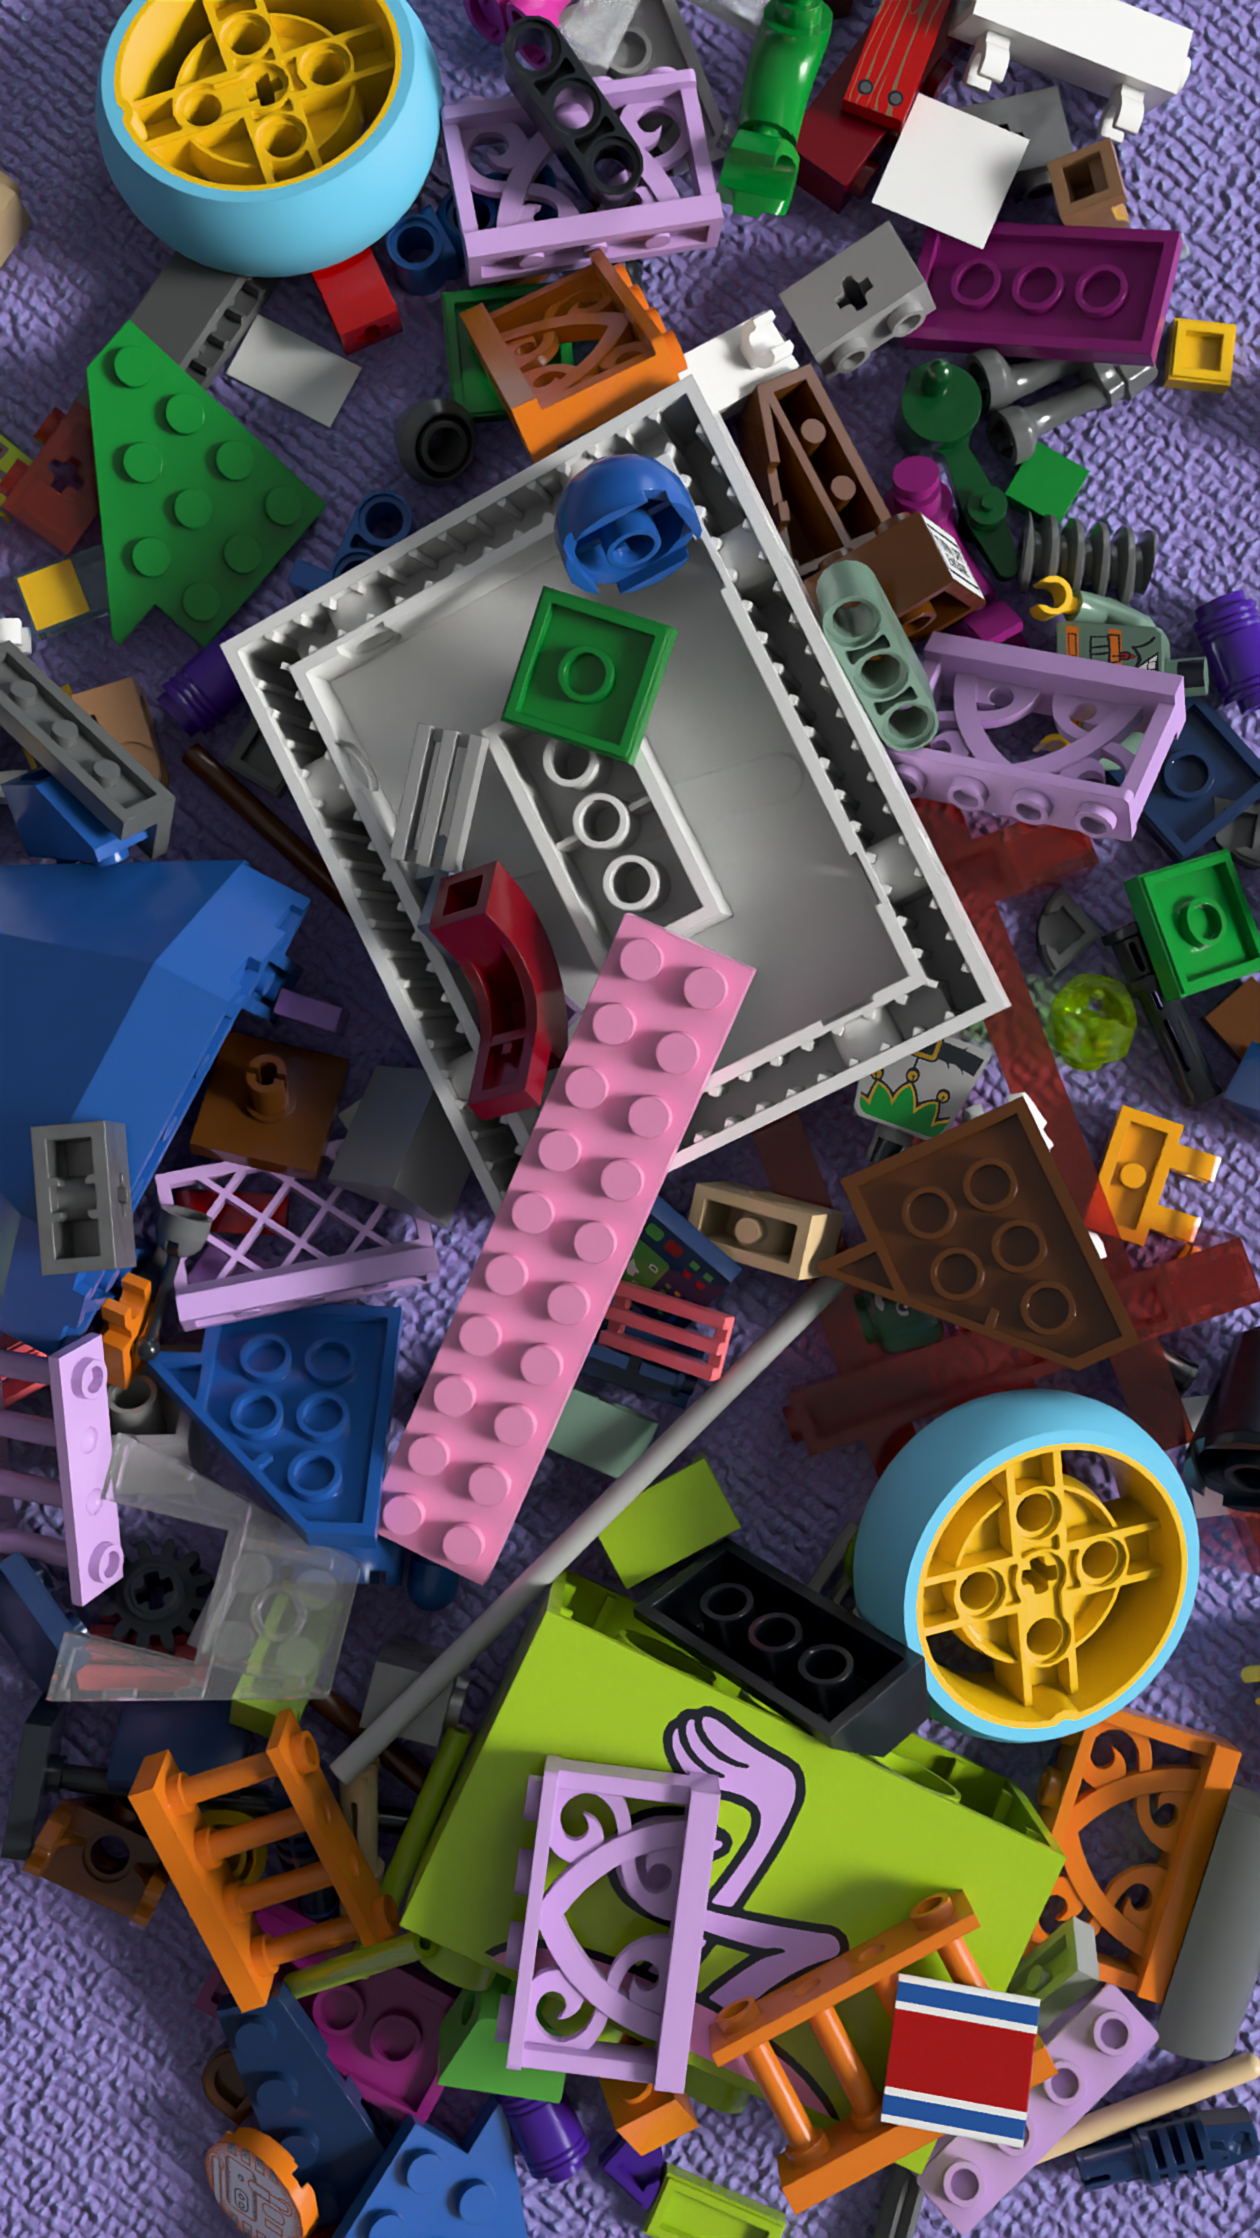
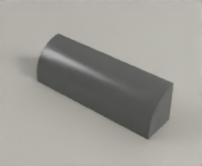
(198, 315)
(1220, 1943)

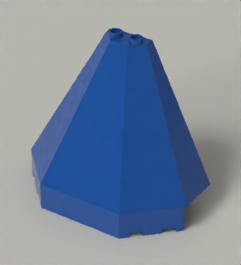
(114, 1014)

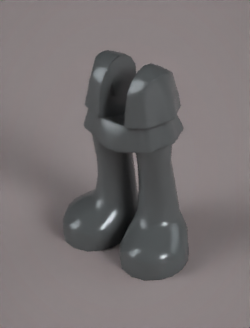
(1015, 429)

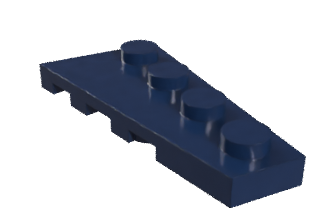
(304, 2099)

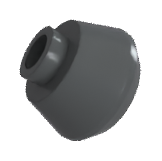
(435, 441)

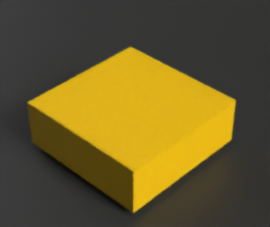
(1199, 355)

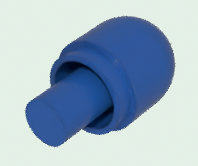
(430, 1584)

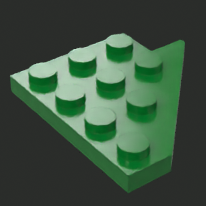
(183, 494)

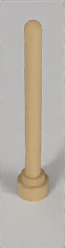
(1157, 2102)

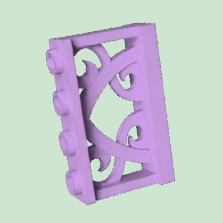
(530, 247)
(1050, 788)
(654, 2011)
(1091, 2051)

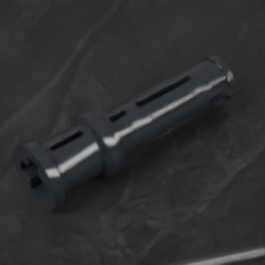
(1195, 1082)

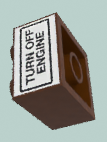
(918, 573)

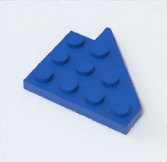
(299, 1411)
(442, 2186)

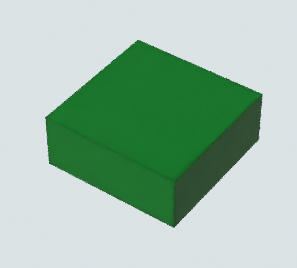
(1045, 484)

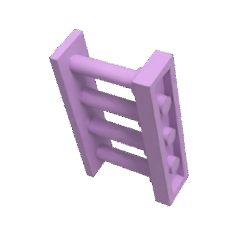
(83, 1453)

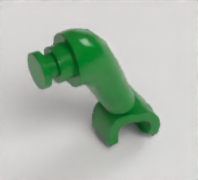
(777, 83)

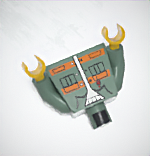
(1115, 634)

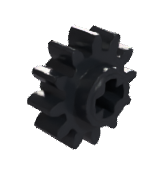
(180, 1600)

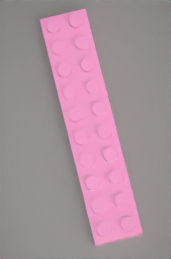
(560, 1244)

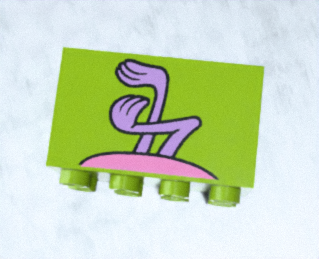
(805, 1856)

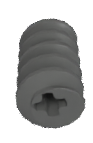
(1087, 559)

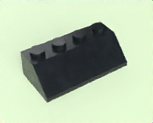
(792, 1650)

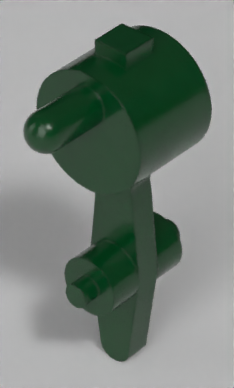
(937, 422)

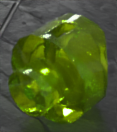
(1091, 1036)

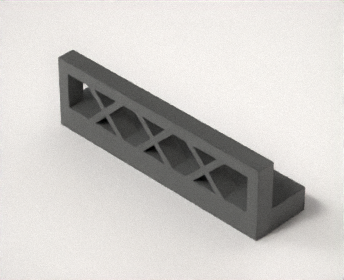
(82, 754)

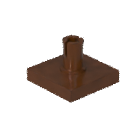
(270, 1106)

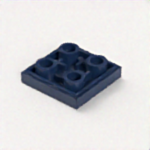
(32, 1618)
(191, 1729)

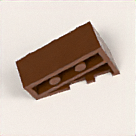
(807, 469)

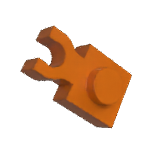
(123, 1327)

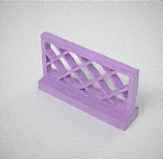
(291, 1284)

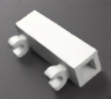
(1088, 43)
(738, 361)

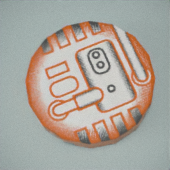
(257, 2186)

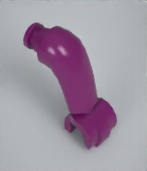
(920, 489)

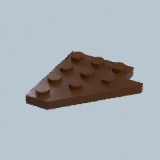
(986, 1240)

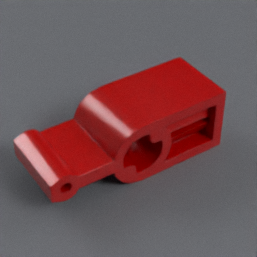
(358, 301)

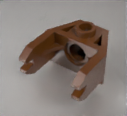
(73, 1856)

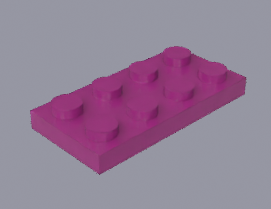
(1050, 292)
(375, 2027)

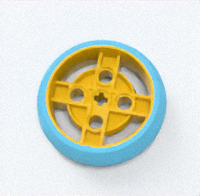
(275, 119)
(1063, 1624)

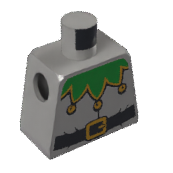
(918, 1094)

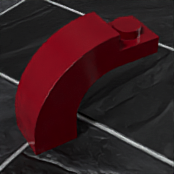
(515, 983)

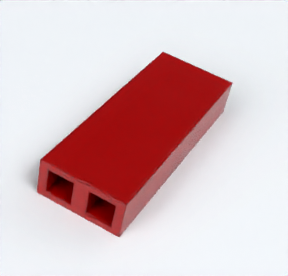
(230, 1218)

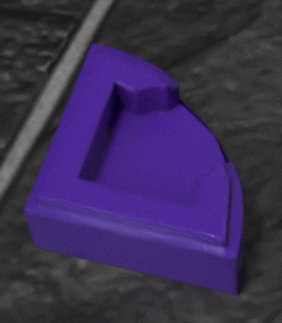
(633, 2173)

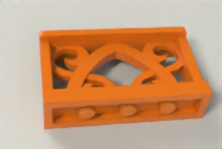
(567, 400)
(1199, 1797)

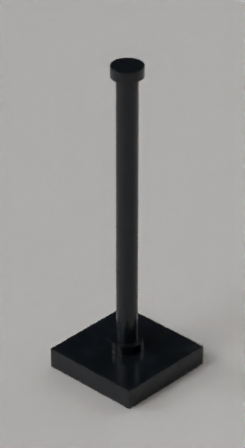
(44, 1773)

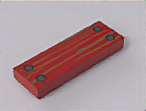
(894, 60)

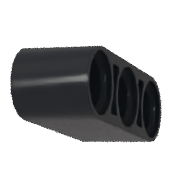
(563, 82)

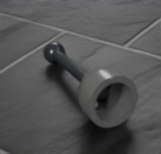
(180, 1234)

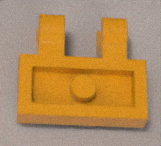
(1135, 1171)

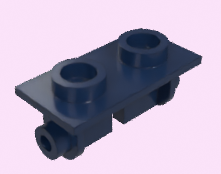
(639, 1373)

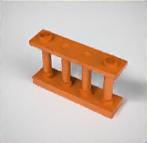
(225, 1906)
(829, 2160)

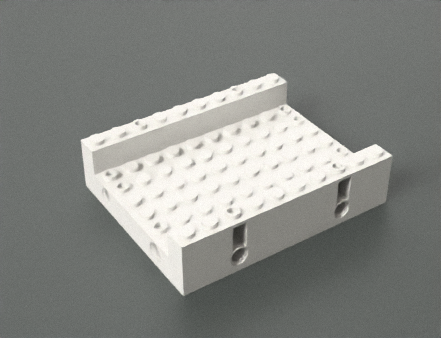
(744, 825)

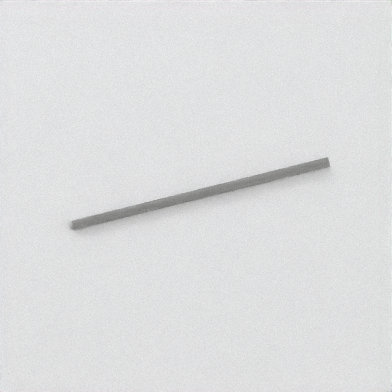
(583, 1531)

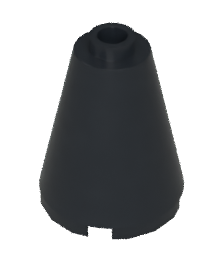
(1227, 1437)

